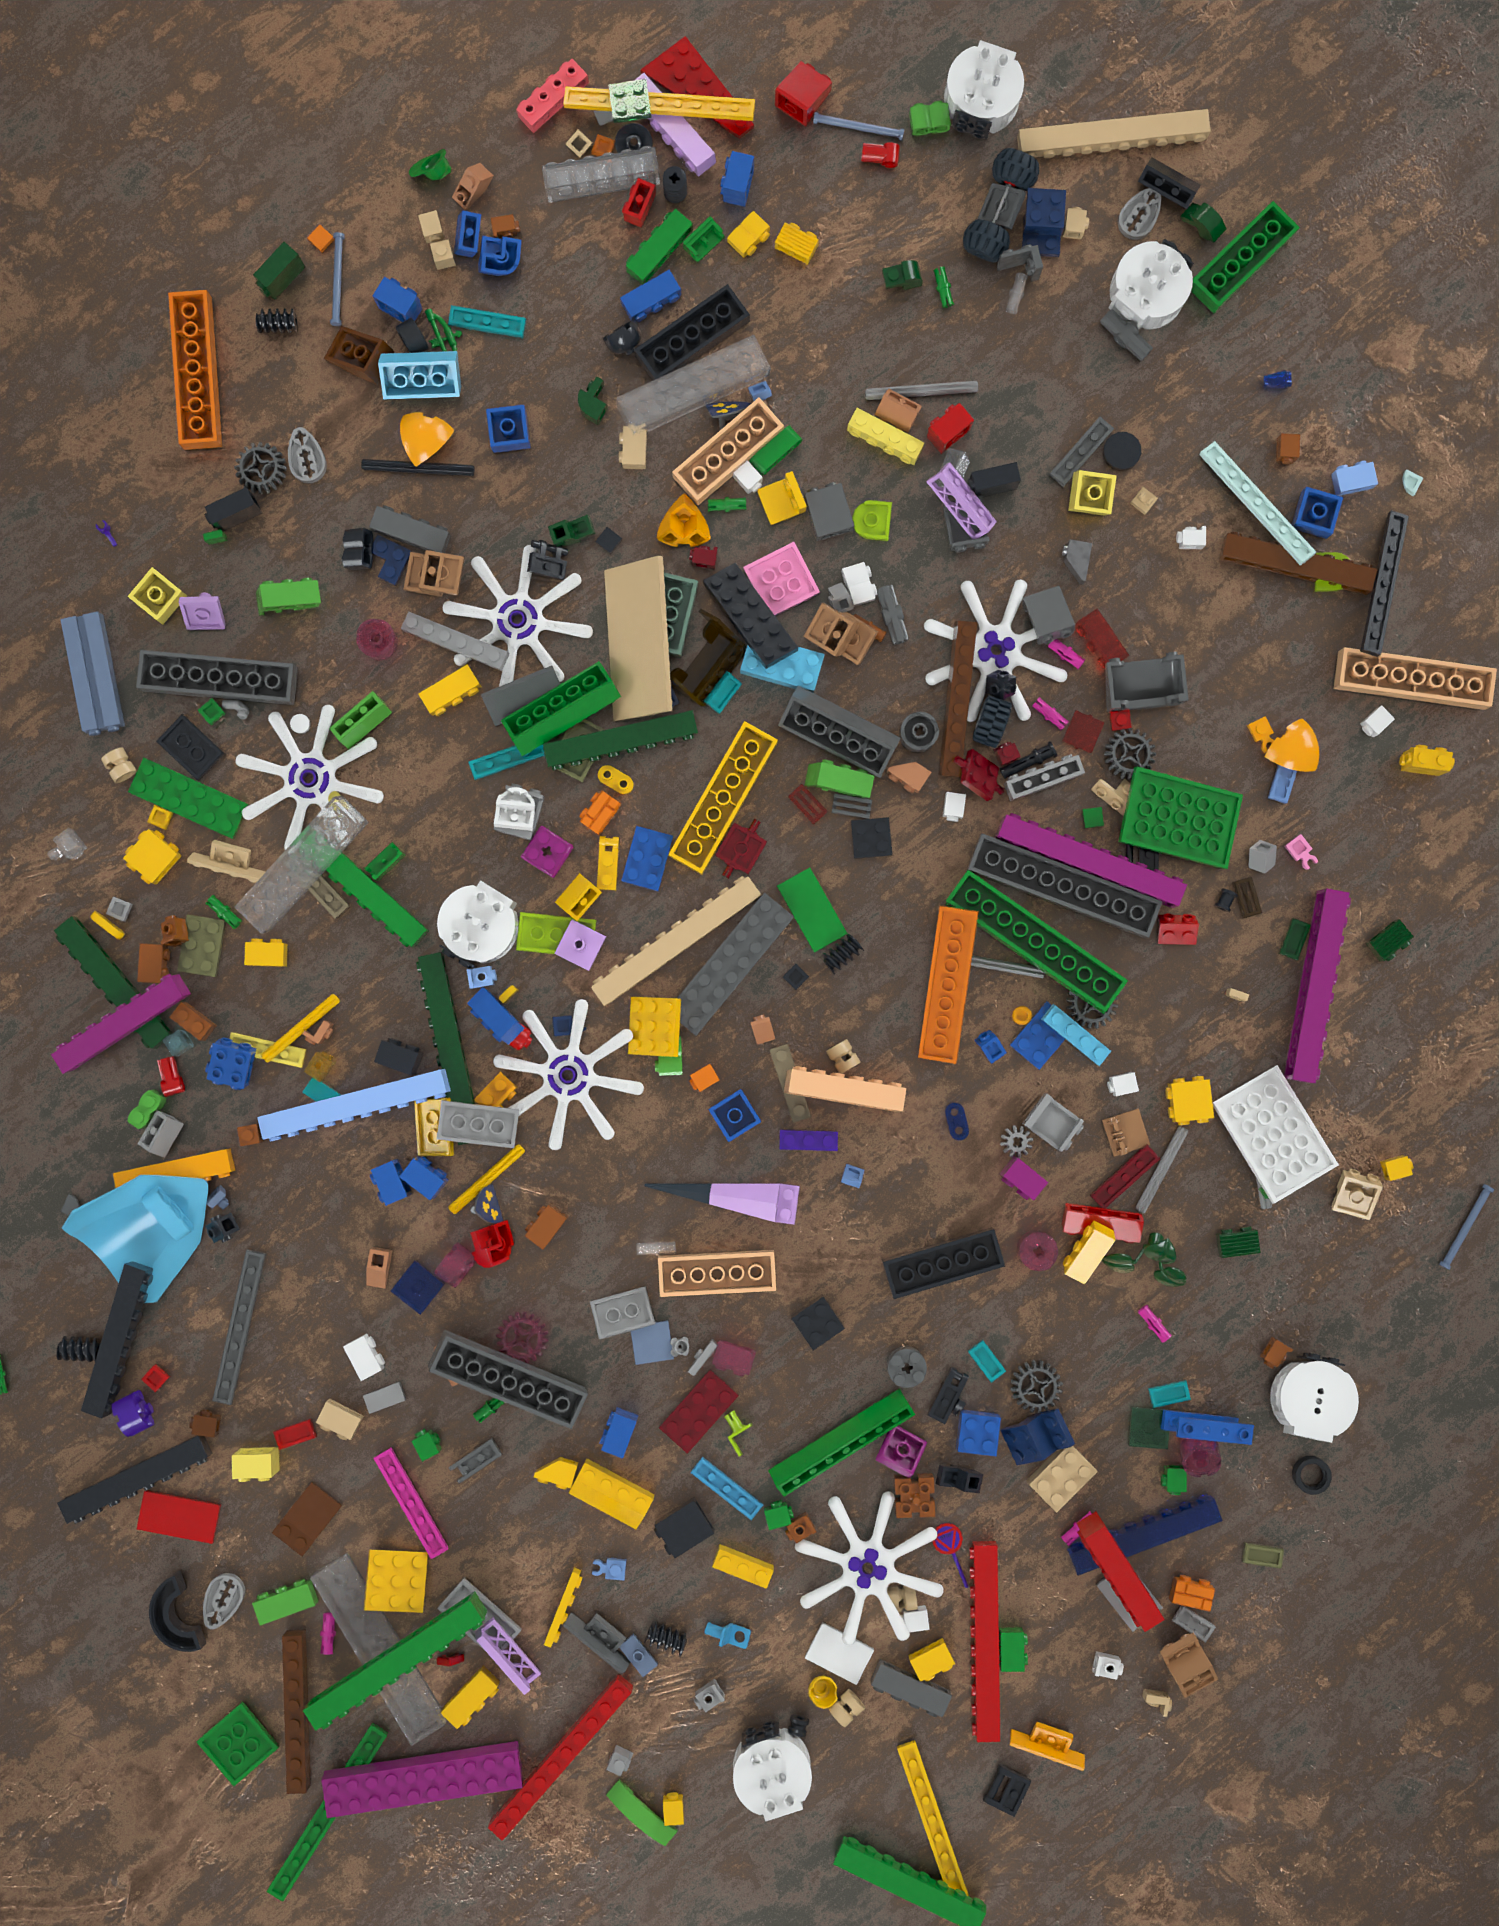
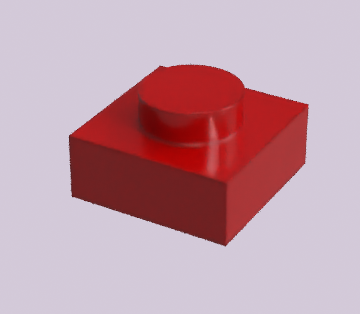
(1120, 720)
(155, 1378)

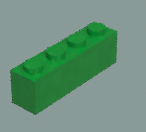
(659, 246)

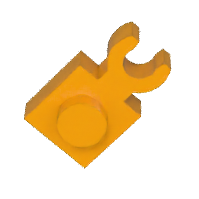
(1261, 731)

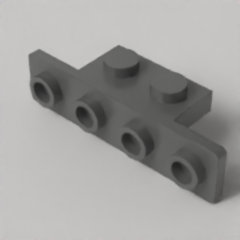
(600, 1638)

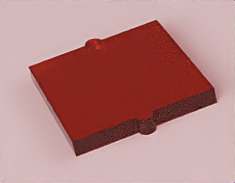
(1083, 731)

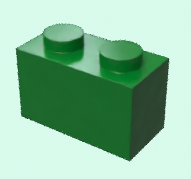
(1012, 1649)

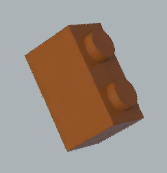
(152, 963)
(193, 1021)
(545, 1226)

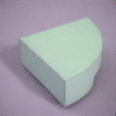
(1411, 482)

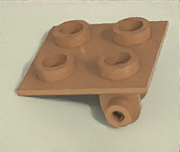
(1125, 1132)

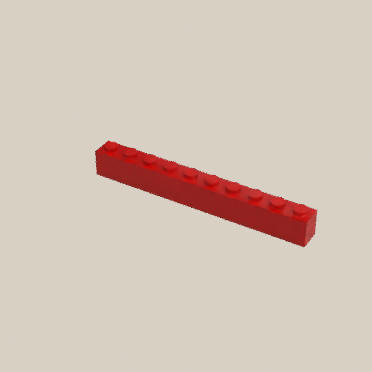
(986, 1641)
(560, 1756)

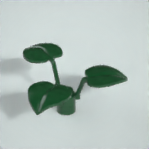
(1155, 1249)

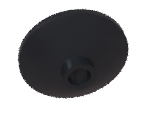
(630, 131)

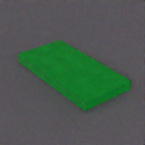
(812, 909)

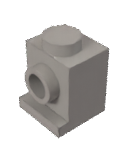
(840, 598)
(710, 1689)
(619, 1760)

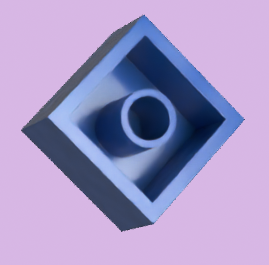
(737, 178)
(396, 300)
(508, 428)
(1316, 512)
(734, 1115)
(424, 1177)
(389, 1183)
(621, 1427)
(978, 1432)

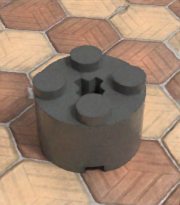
(929, 728)
(916, 1372)

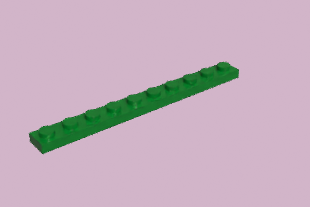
(320, 1823)

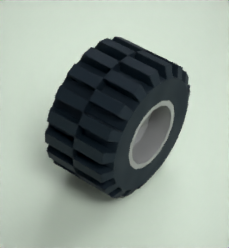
(992, 721)

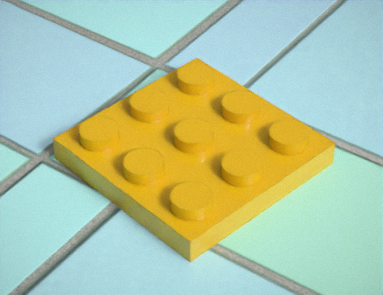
(654, 1026)
(395, 1581)

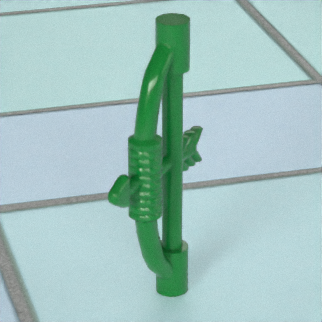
(447, 330)

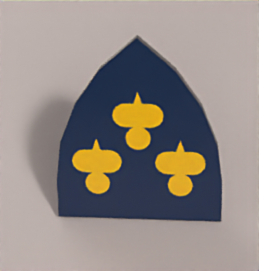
(726, 410)
(487, 1205)

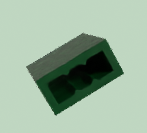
(278, 271)

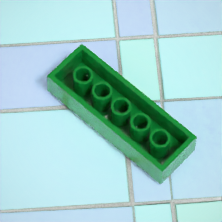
(1243, 257)
(560, 708)

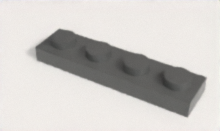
(1081, 451)

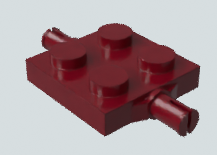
(979, 774)
(741, 848)

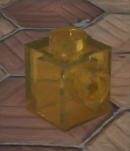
(320, 1066)

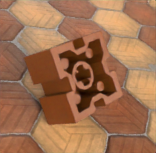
(914, 1495)

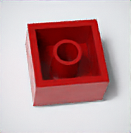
(950, 427)

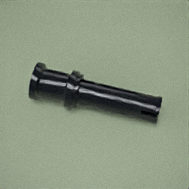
(1037, 756)

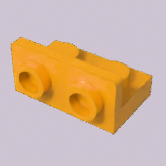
(497, 1091)

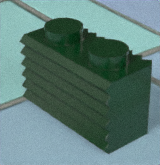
(1390, 940)
(1238, 1243)

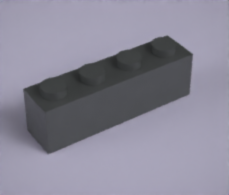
(408, 530)
(907, 1687)

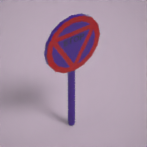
(948, 1542)

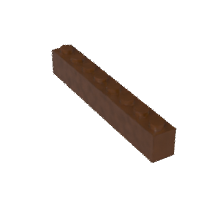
(1276, 559)
(957, 697)
(295, 1700)

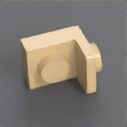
(1157, 1698)

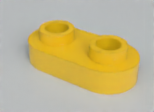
(615, 779)

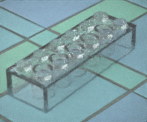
(600, 174)

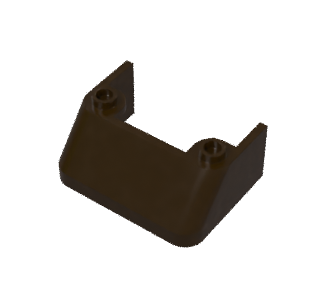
(718, 655)

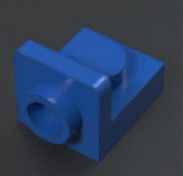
(990, 1046)

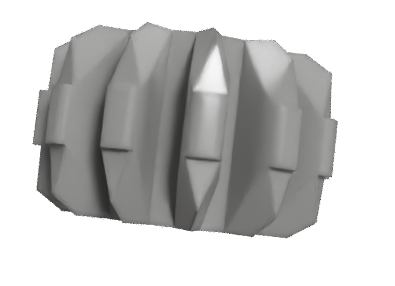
(1023, 1142)

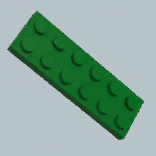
(188, 798)

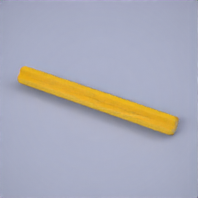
(300, 1027)
(486, 1179)

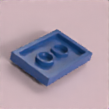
(647, 858)
(1037, 1039)

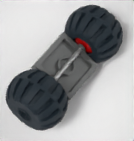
(1015, 173)

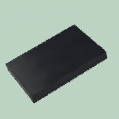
(190, 747)

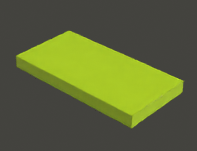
(544, 932)

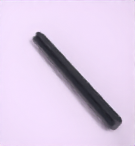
(428, 468)

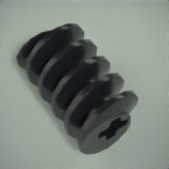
(674, 184)
(276, 321)
(842, 953)
(77, 1350)
(666, 1638)

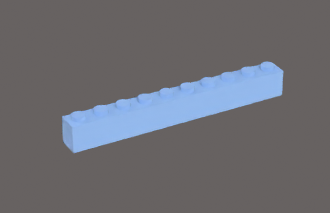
(354, 1104)

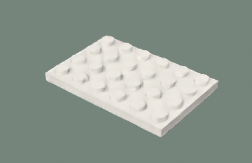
(1275, 1134)

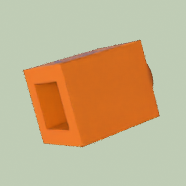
(703, 1078)

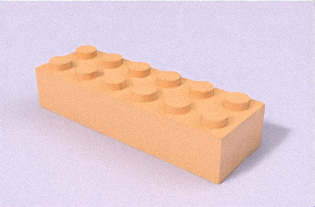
(727, 451)
(845, 1090)
(716, 1273)

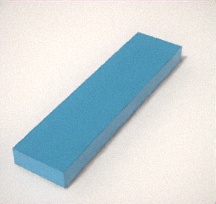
(726, 1488)

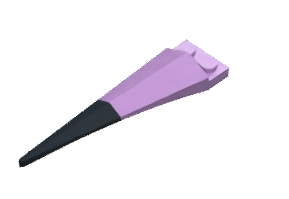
(762, 1200)

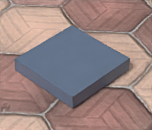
(652, 1343)

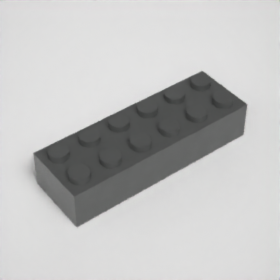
(839, 731)

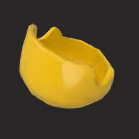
(823, 1692)

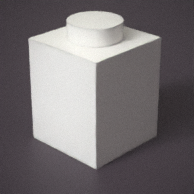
(748, 478)
(1376, 721)
(954, 806)
(1123, 1084)
(916, 1620)

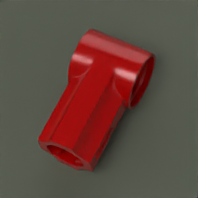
(885, 154)
(171, 1080)

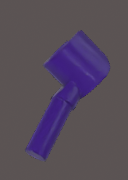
(106, 530)

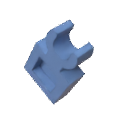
(614, 1568)

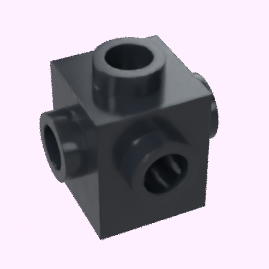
(1000, 684)
(222, 1228)

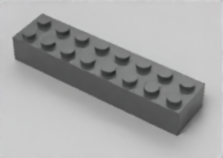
(217, 677)
(732, 962)
(507, 1379)

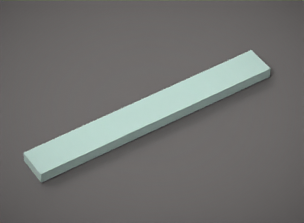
(1257, 503)

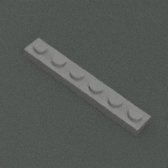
(455, 641)

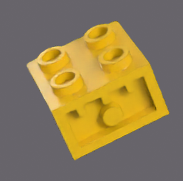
(782, 499)

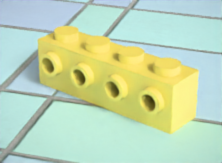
(885, 436)

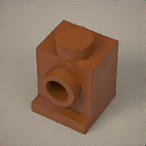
(505, 226)
(174, 931)
(1275, 1353)
(800, 1521)

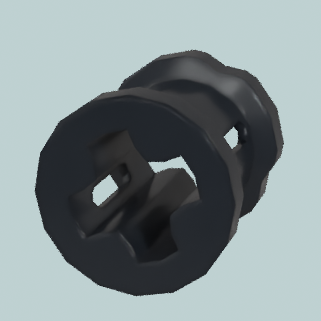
(1225, 900)

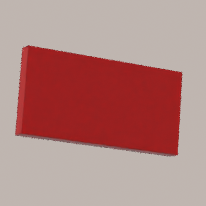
(178, 1516)

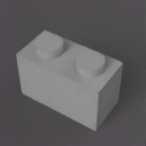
(160, 1133)

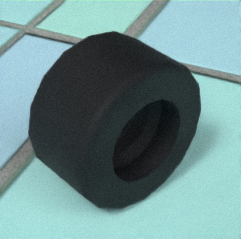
(412, 336)

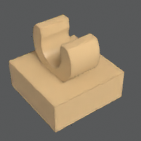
(1144, 500)

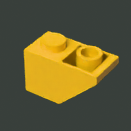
(559, 1472)

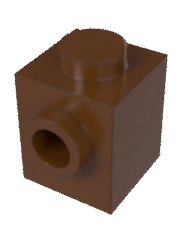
(205, 1424)

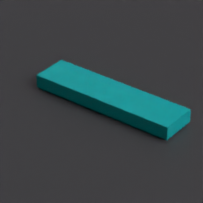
(487, 321)
(502, 760)

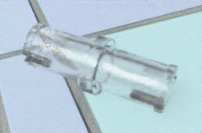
(1016, 293)
(656, 1248)

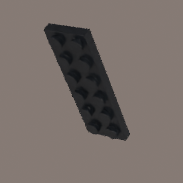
(750, 615)

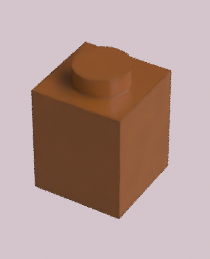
(1288, 448)
(249, 1135)

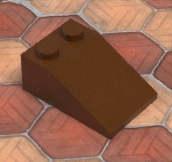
(357, 353)
(307, 1519)

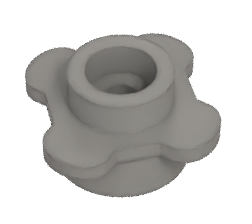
(684, 1350)

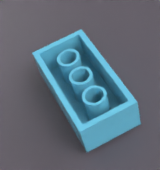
(420, 375)
(795, 670)

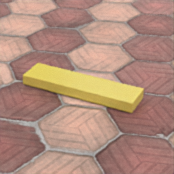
(290, 1055)

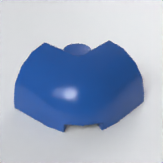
(499, 256)

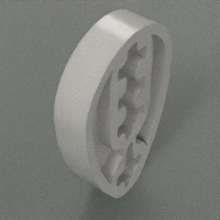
(1146, 221)
(316, 456)
(232, 1601)

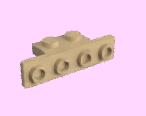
(1115, 798)
(227, 859)

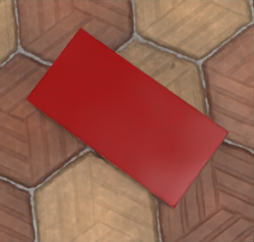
(294, 1434)

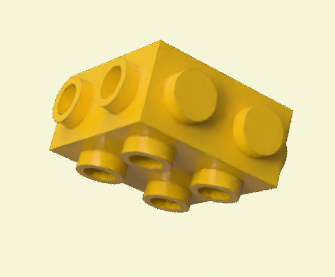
(1427, 761)
(152, 856)
(1190, 1100)

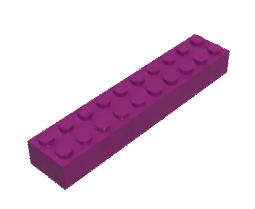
(1090, 860)
(1316, 985)
(422, 1779)

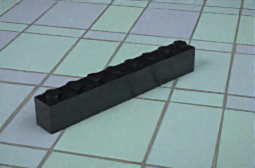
(117, 1339)
(135, 1478)

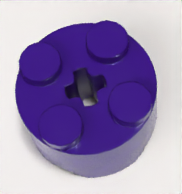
(133, 1413)

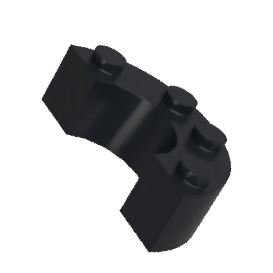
(166, 1623)

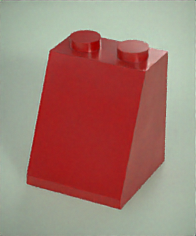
(802, 92)

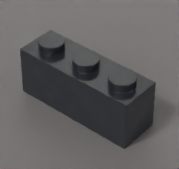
(1169, 183)

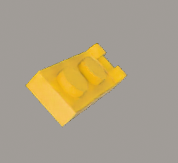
(607, 864)

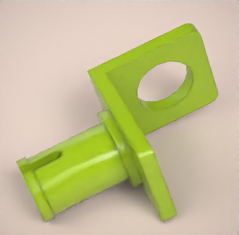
(737, 1428)

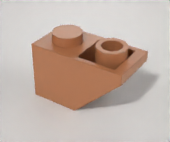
(472, 185)
(909, 774)
(762, 1029)
(378, 1267)

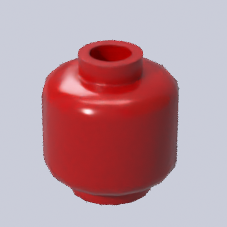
(522, 1039)

